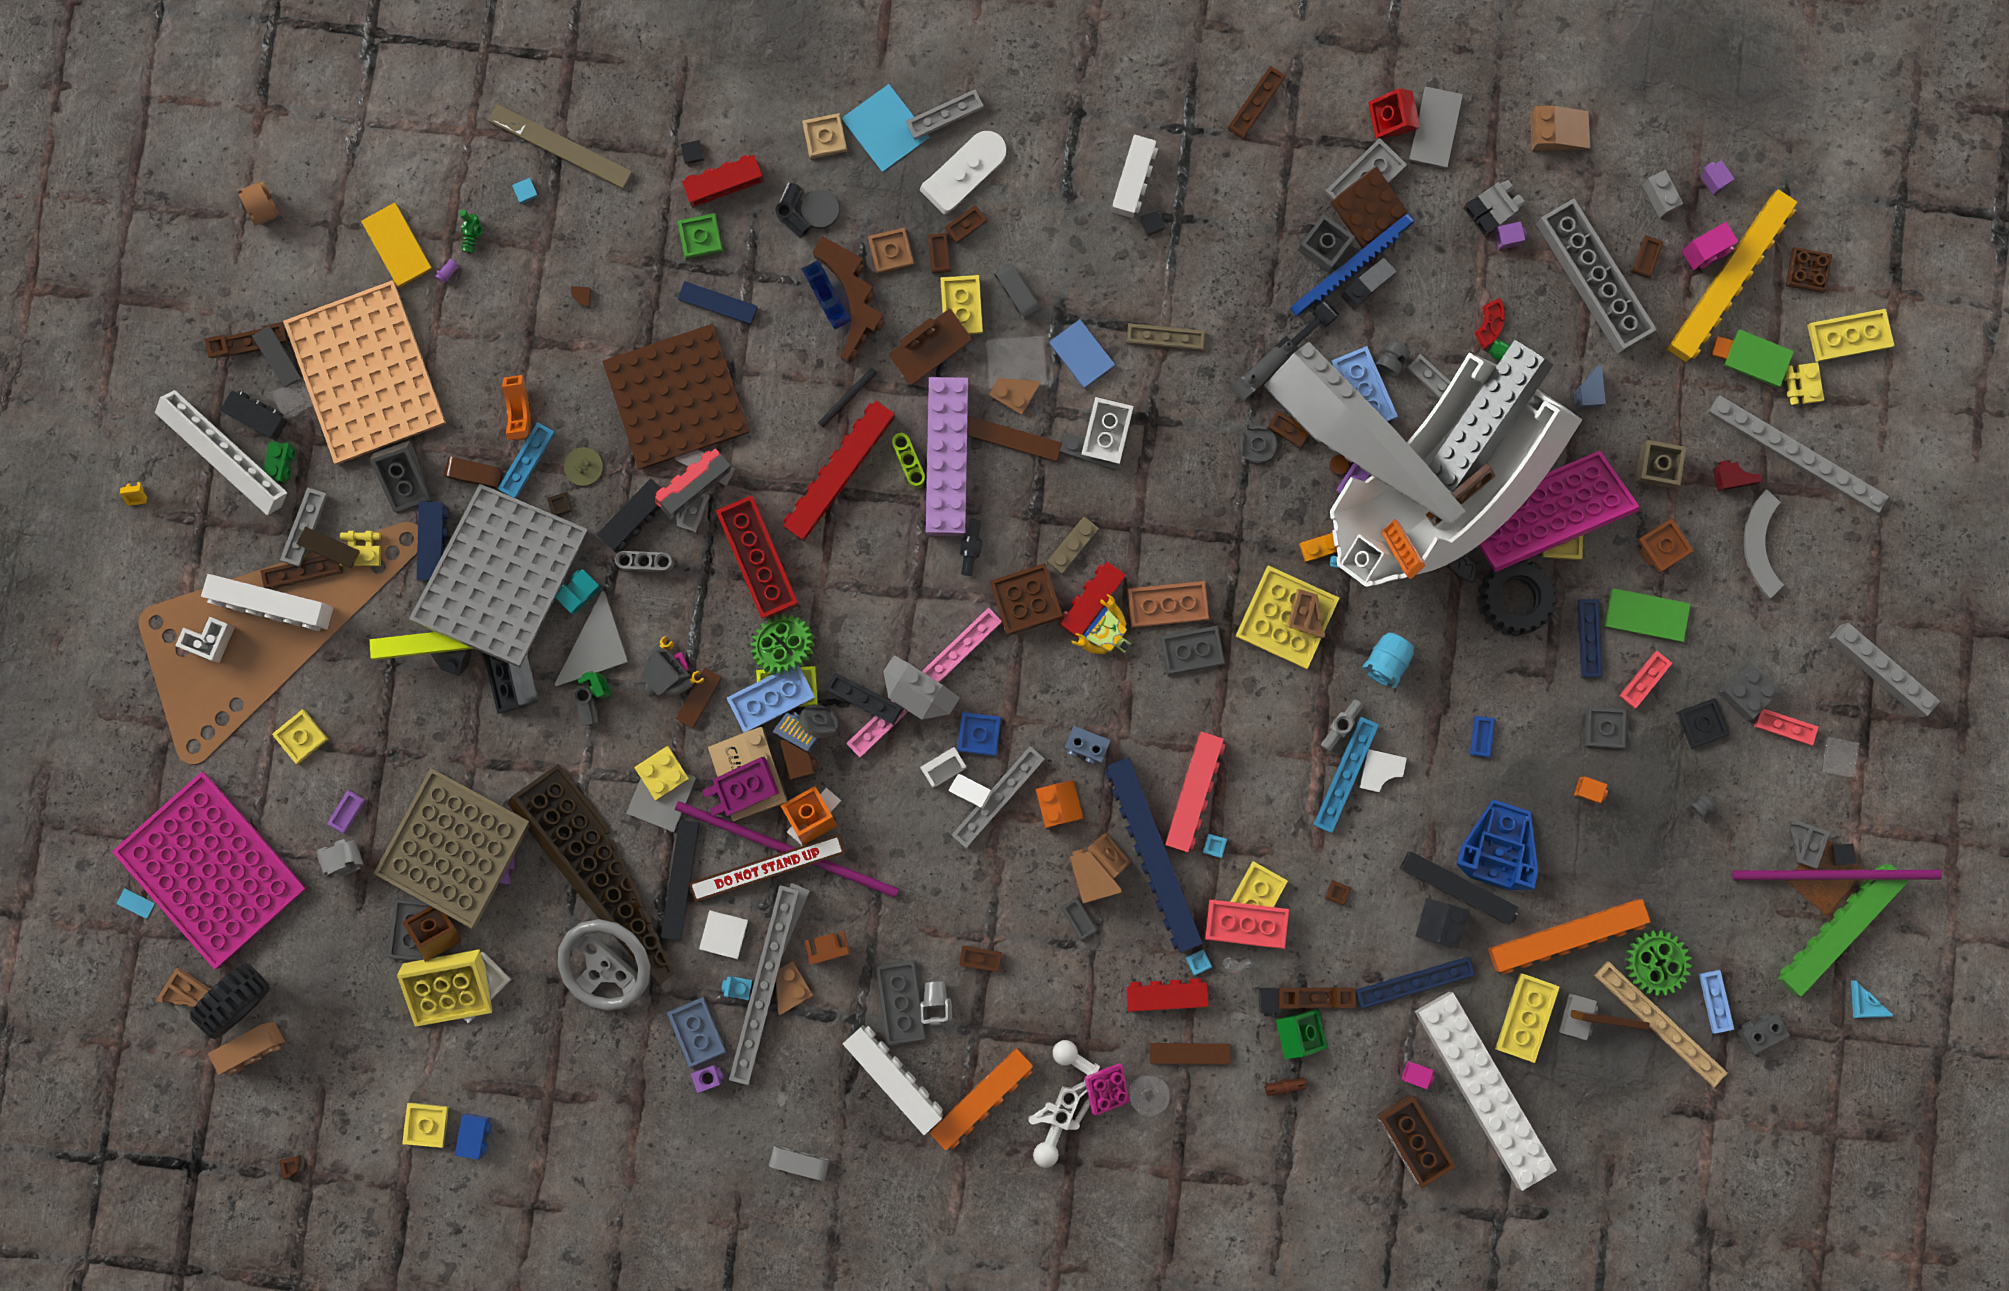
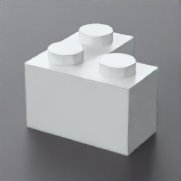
(210, 643)

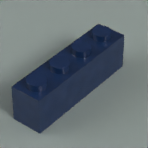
(430, 537)

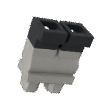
(1499, 203)

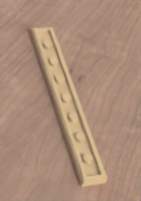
(1661, 1024)

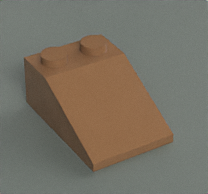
(1559, 129)

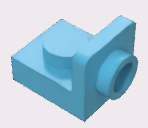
(737, 987)

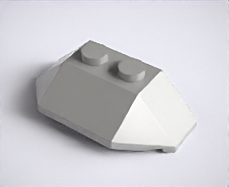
(917, 690)

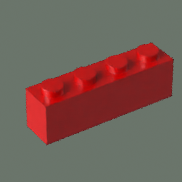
(722, 180)
(1088, 605)
(1166, 996)

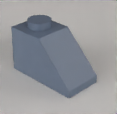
(1591, 391)

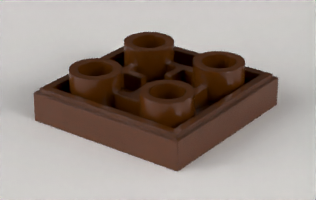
(1808, 270)

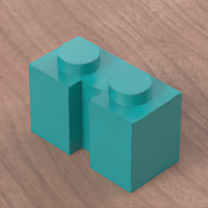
(578, 591)

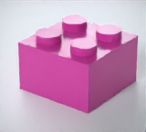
(1710, 247)

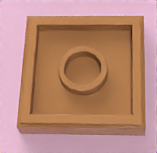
(891, 251)
(1109, 855)

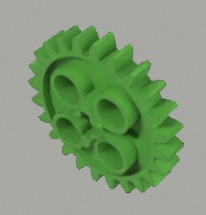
(796, 632)
(1642, 971)

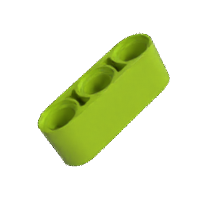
(908, 451)

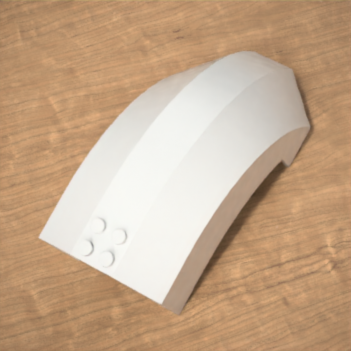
(1519, 467)

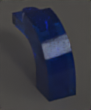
(826, 295)

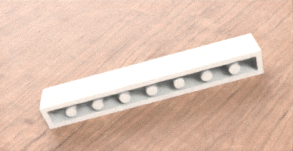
(220, 452)

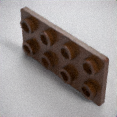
(929, 346)

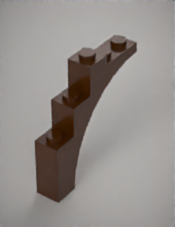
(864, 318)

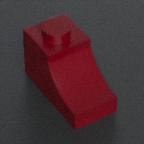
(1731, 476)

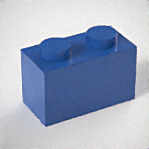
(473, 1136)

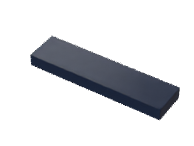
(717, 303)
(1589, 638)

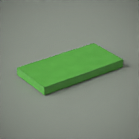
(1647, 615)

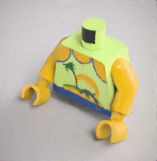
(1105, 631)

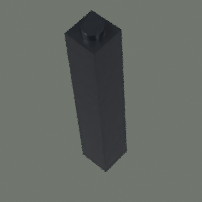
(1459, 888)

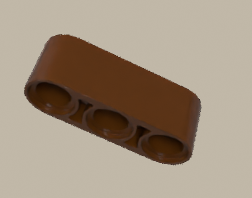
(473, 472)

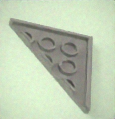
(597, 646)

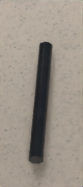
(847, 397)

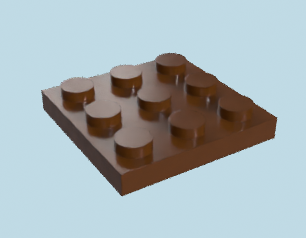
(1369, 207)
(1026, 599)

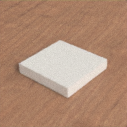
(723, 934)

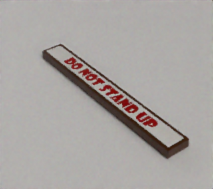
(767, 867)

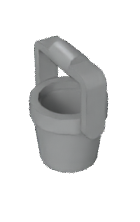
(935, 997)

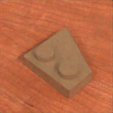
(1306, 614)
(791, 987)
(182, 989)

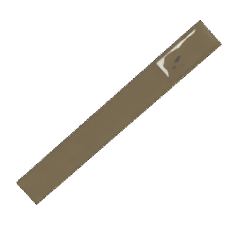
(560, 146)

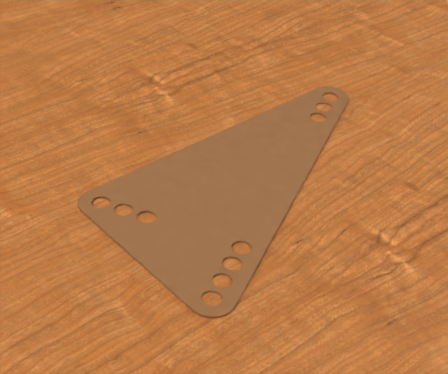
(260, 651)

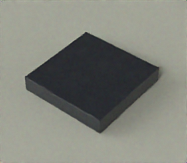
(1702, 723)

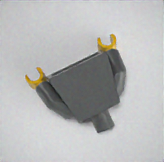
(665, 673)

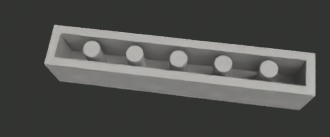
(1883, 670)

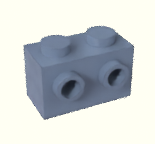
(1088, 741)

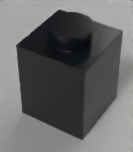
(1269, 1001)

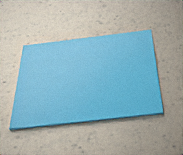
(882, 127)

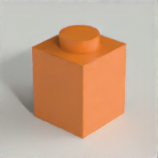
(1591, 790)

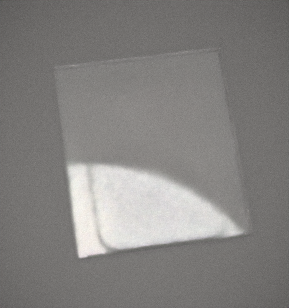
(292, 398)
(1840, 757)

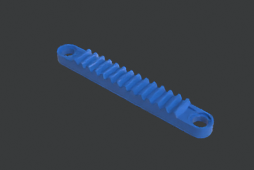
(1353, 265)

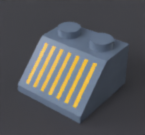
(791, 730)

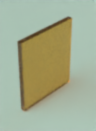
(1824, 893)

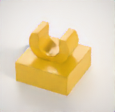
(133, 494)

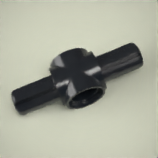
(970, 547)

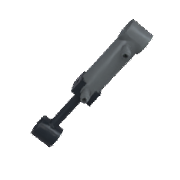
(1269, 364)

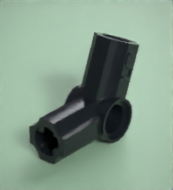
(793, 220)

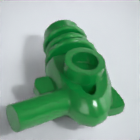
(471, 229)

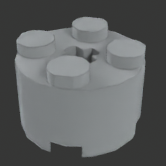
(340, 859)

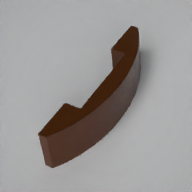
(239, 343)
(1317, 997)

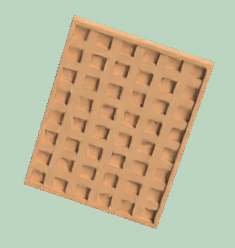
(364, 372)

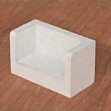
(943, 767)

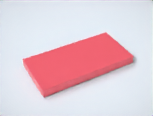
(1247, 924)

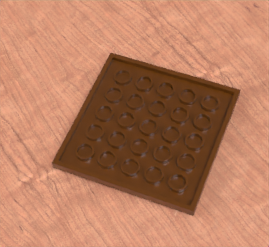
(675, 396)

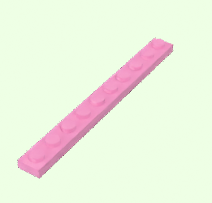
(937, 670)

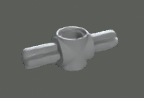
(1348, 716)

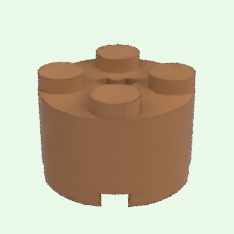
(258, 203)

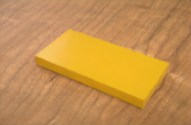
(396, 245)

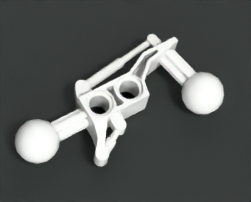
(1046, 1153)

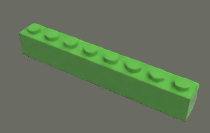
(1839, 933)

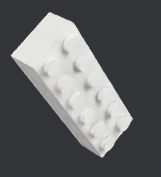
(266, 603)
(893, 1079)

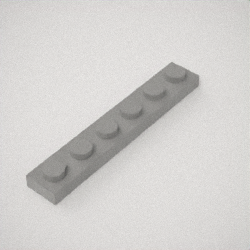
(1000, 796)

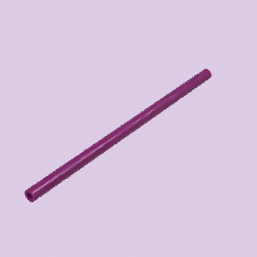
(781, 847)

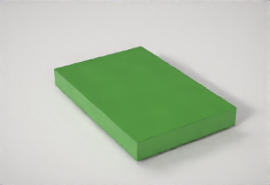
(1758, 358)

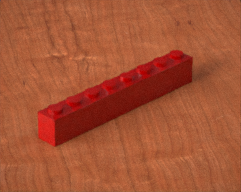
(839, 470)

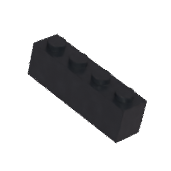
(631, 518)

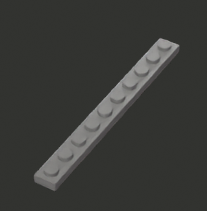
(1798, 454)
(764, 985)

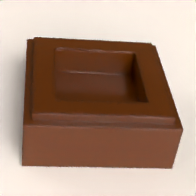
(1338, 893)

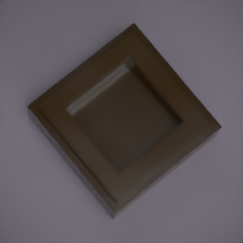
(559, 504)

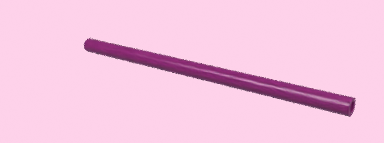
(1836, 874)

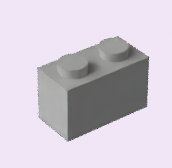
(1662, 194)
(1576, 1027)

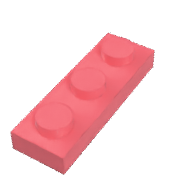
(1645, 679)
(1786, 727)

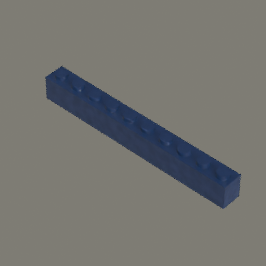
(1154, 855)

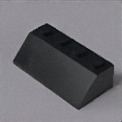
(510, 685)

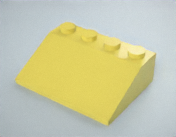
(446, 988)

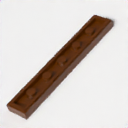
(1013, 439)

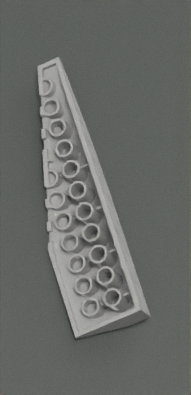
(1350, 425)

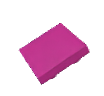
(1107, 1089)

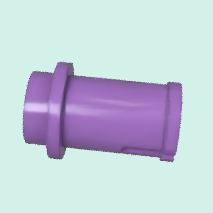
(447, 271)

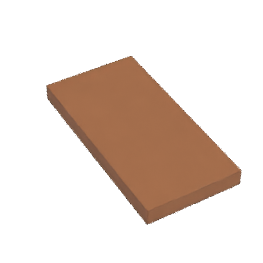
(1168, 604)

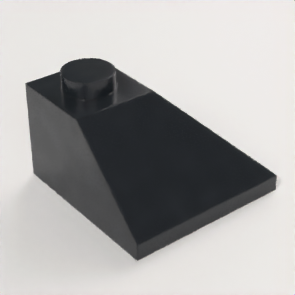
(453, 661)

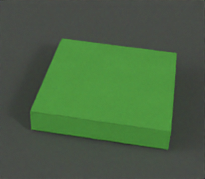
(700, 236)

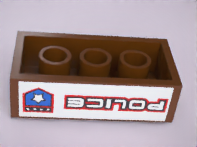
(1416, 1141)

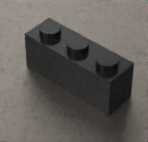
(254, 414)

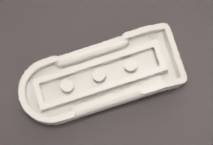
(965, 171)

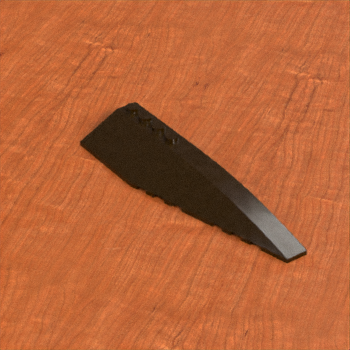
(588, 858)

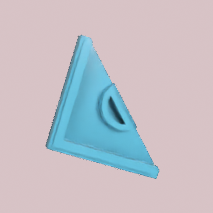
(1865, 1004)

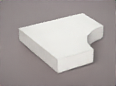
(1380, 768)

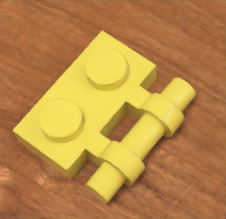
(1809, 383)
(369, 554)

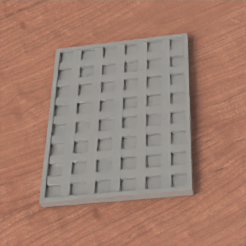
(499, 575)

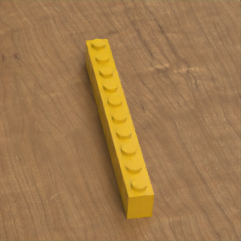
(1732, 275)

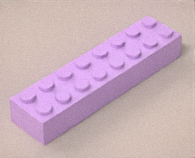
(947, 456)

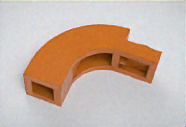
(517, 408)

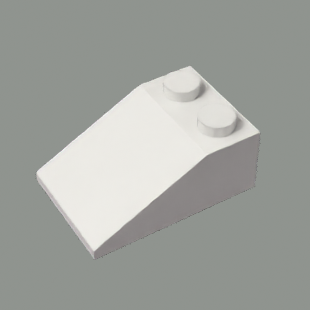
(1107, 430)

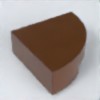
(582, 295)
(290, 1166)

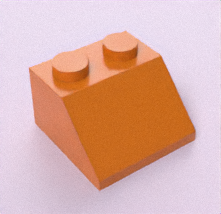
(1059, 803)
(809, 815)

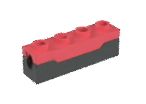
(692, 483)

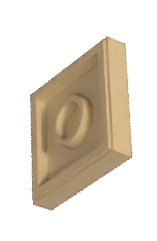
(824, 136)

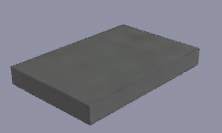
(1192, 650)
(400, 942)

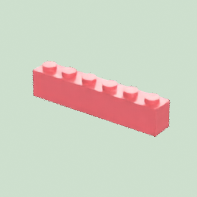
(1194, 791)

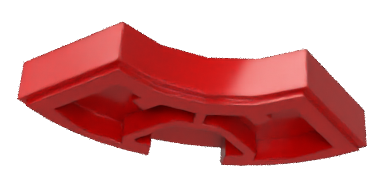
(1492, 323)

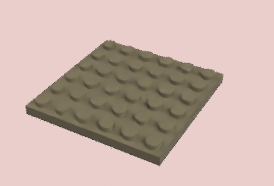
(452, 848)

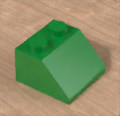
(1301, 1034)

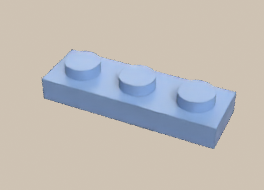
(1716, 1001)

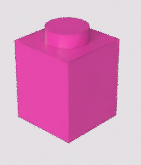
(1418, 1075)

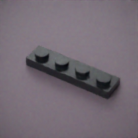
(864, 698)

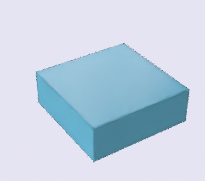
(525, 191)
(1214, 845)
(1198, 962)

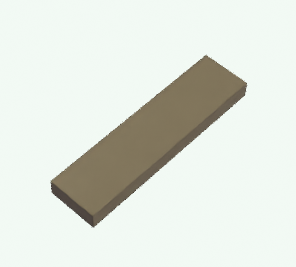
(1165, 337)

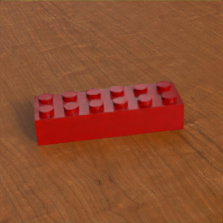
(757, 558)

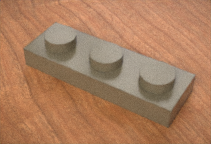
(1072, 545)

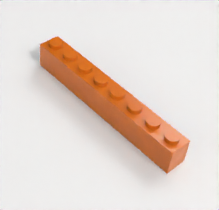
(1569, 935)

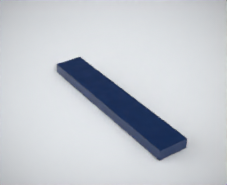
(1415, 982)

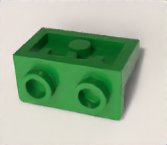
(278, 461)
(597, 684)

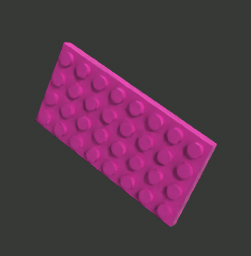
(1561, 509)

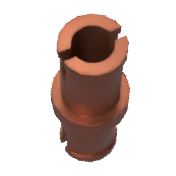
(1285, 1086)

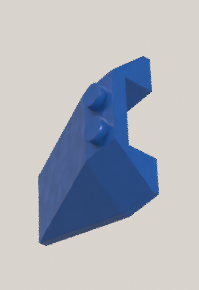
(1501, 848)

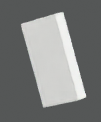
(970, 791)

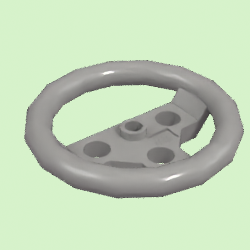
(606, 961)

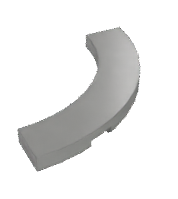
(1755, 545)

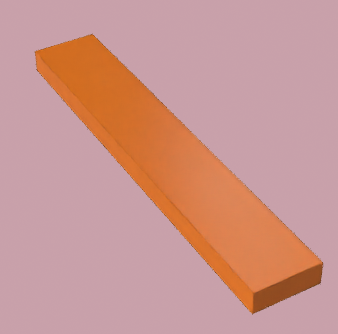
(1403, 549)

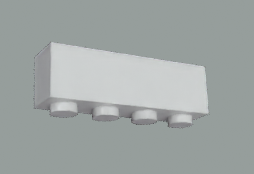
(1133, 176)

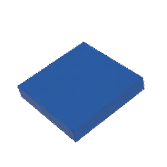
(979, 734)

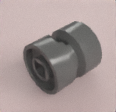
(1392, 360)

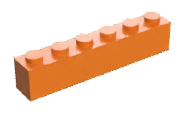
(981, 1099)

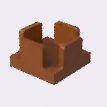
(1664, 546)
(827, 948)

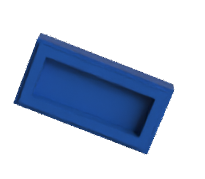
(1482, 736)

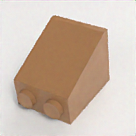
(1091, 877)

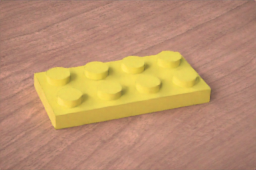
(1850, 335)
(1527, 1017)

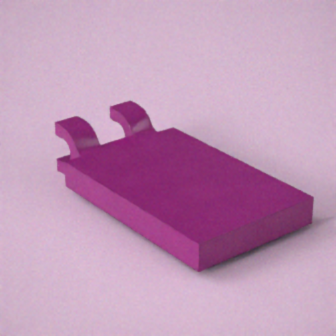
(742, 787)

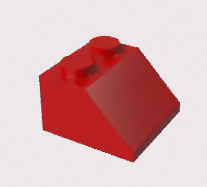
(1394, 113)

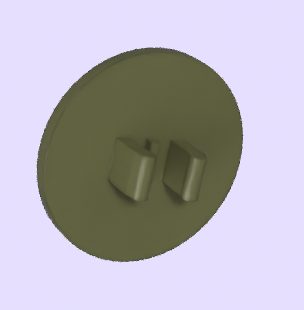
(583, 466)

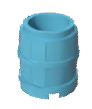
(1389, 659)

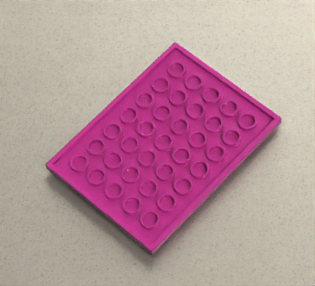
(209, 870)

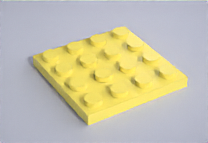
(1269, 614)

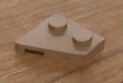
(1014, 392)

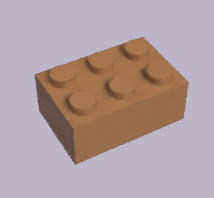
(247, 1049)

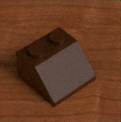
(799, 763)
(431, 932)

